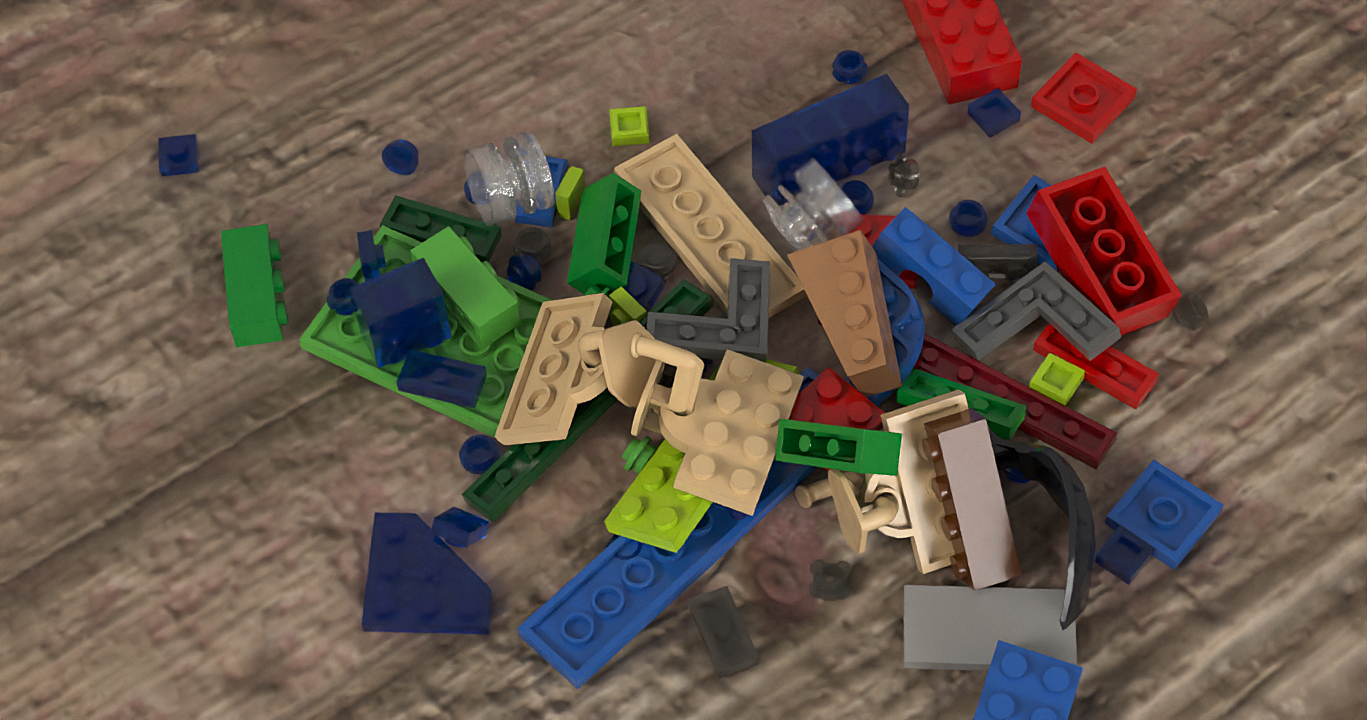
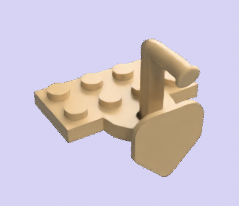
(571, 363)
(719, 424)
(899, 503)

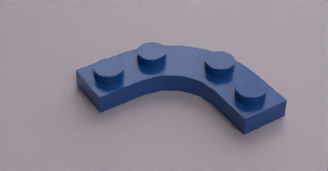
(905, 323)

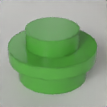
(638, 454)

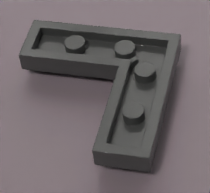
(1038, 294)
(746, 322)

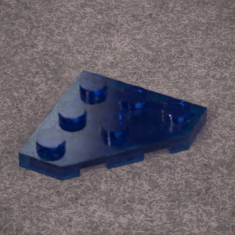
(420, 582)

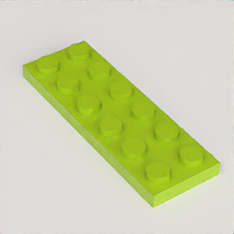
(655, 510)

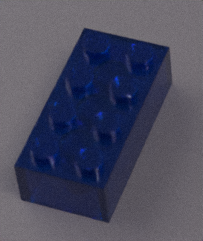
(840, 133)

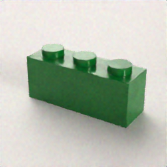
(604, 235)
(253, 285)
(838, 447)

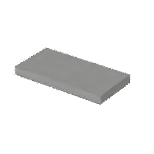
(962, 626)

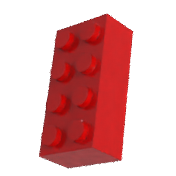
(966, 46)
(1103, 250)

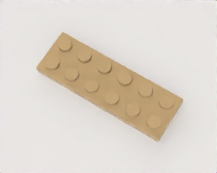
(704, 222)

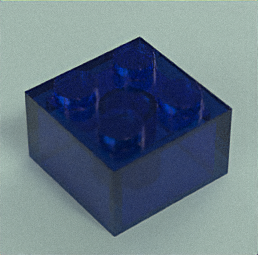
(401, 312)

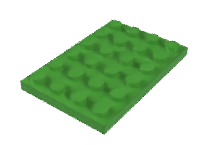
(341, 343)

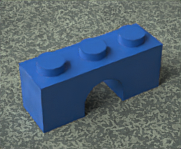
(953, 279)

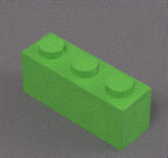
(469, 287)

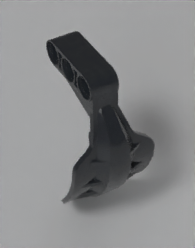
(1068, 492)

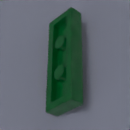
(424, 221)

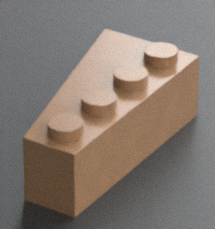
(851, 305)

